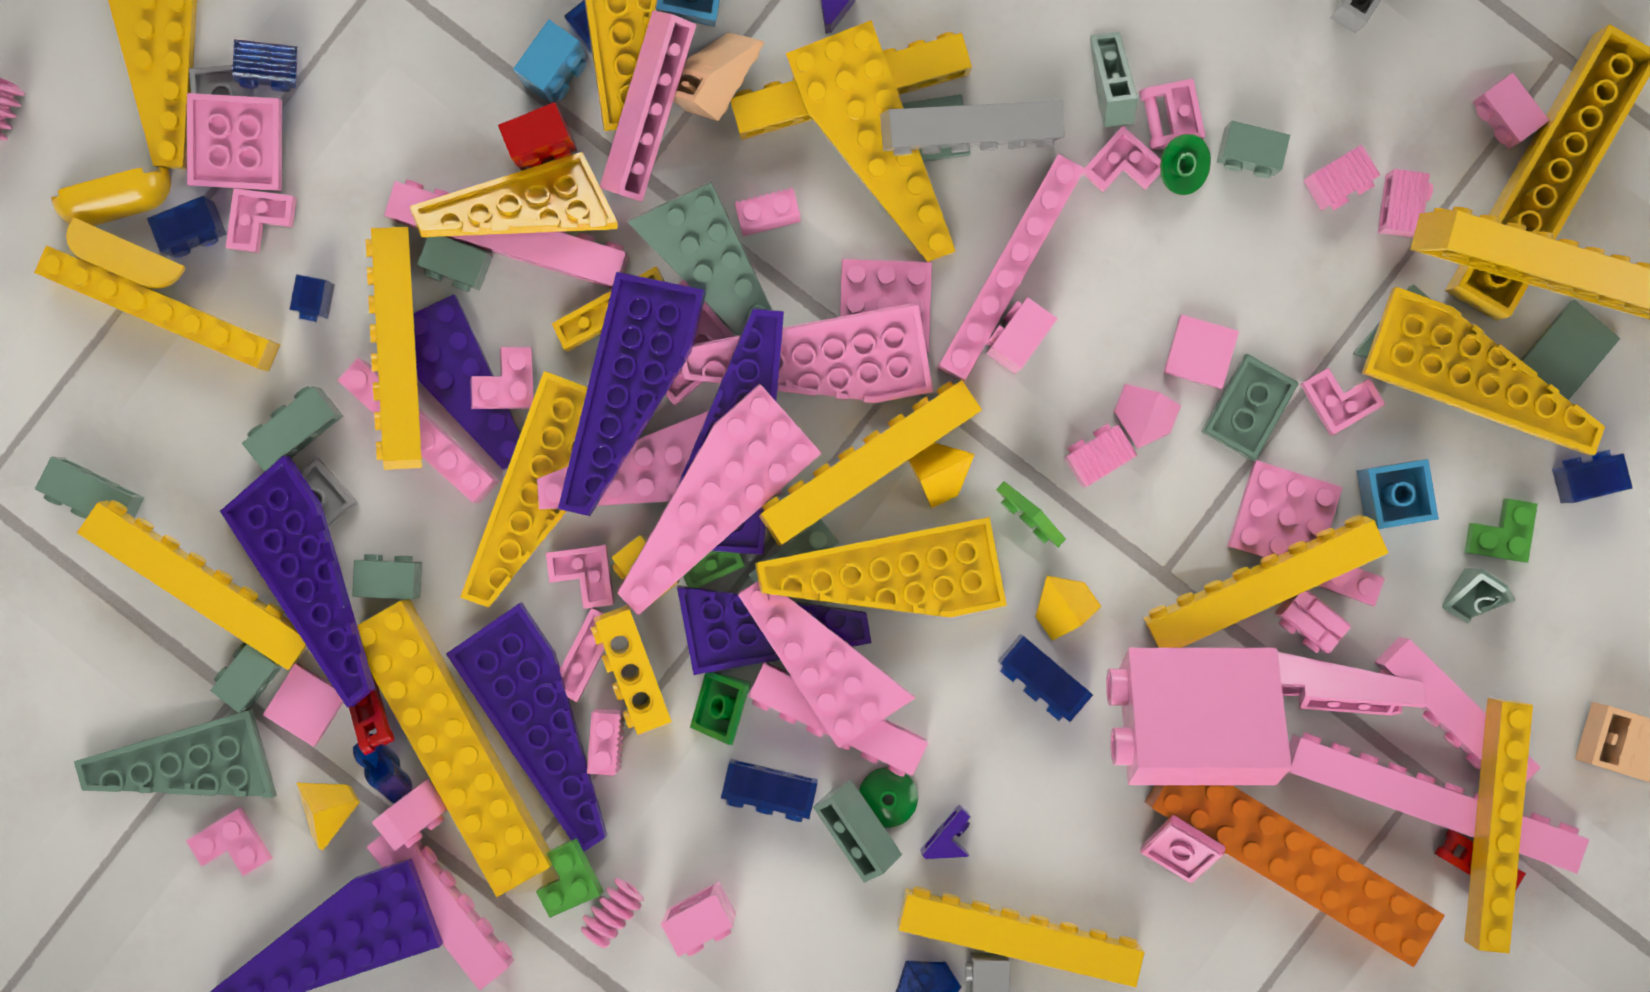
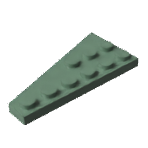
(705, 251)
(198, 760)

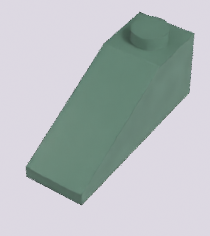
(1113, 80)

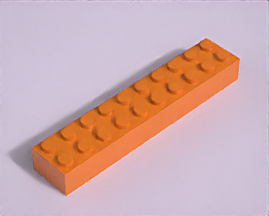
(1304, 866)

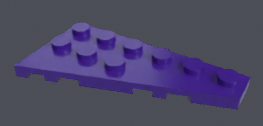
(446, 362)
(727, 637)

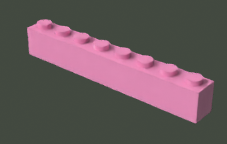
(550, 250)
(1010, 268)

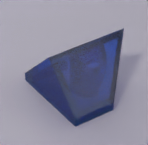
(927, 977)

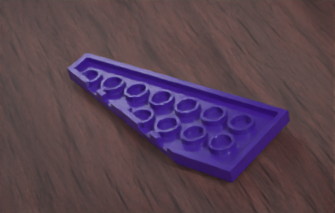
(638, 356)
(752, 363)
(293, 551)
(525, 698)
(357, 929)

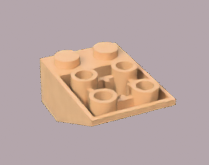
(715, 75)
(1616, 741)

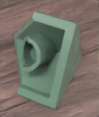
(1476, 594)

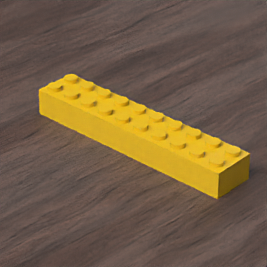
(1562, 157)
(1534, 259)
(453, 748)

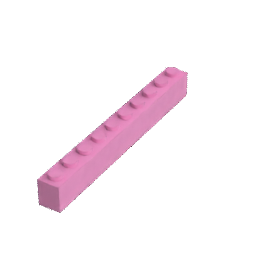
(1425, 799)

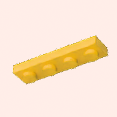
(589, 319)

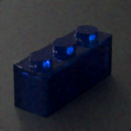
(1044, 679)
(769, 790)

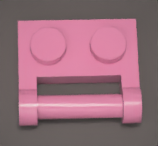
(1181, 109)

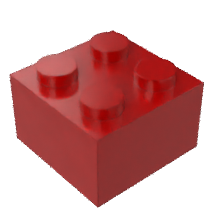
(537, 137)

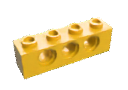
(654, 711)

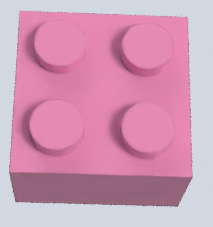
(1021, 336)
(699, 920)

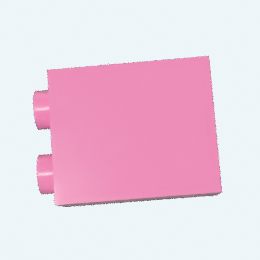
(1200, 716)

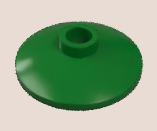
(1194, 162)
(903, 789)

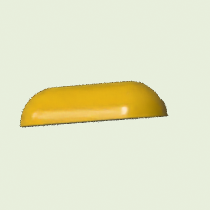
(113, 196)
(121, 256)

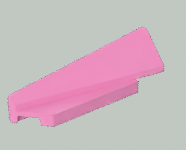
(1346, 688)

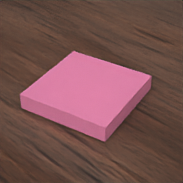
(1201, 352)
(304, 705)
(1182, 849)

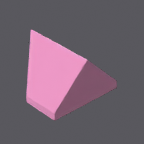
(1145, 414)

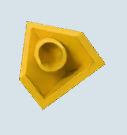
(941, 472)
(1065, 606)
(326, 808)

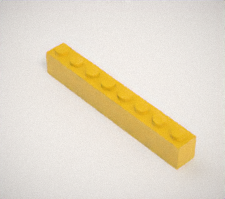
(911, 69)
(157, 308)
(395, 348)
(870, 462)
(193, 582)
(1266, 584)
(1498, 825)
(1020, 936)

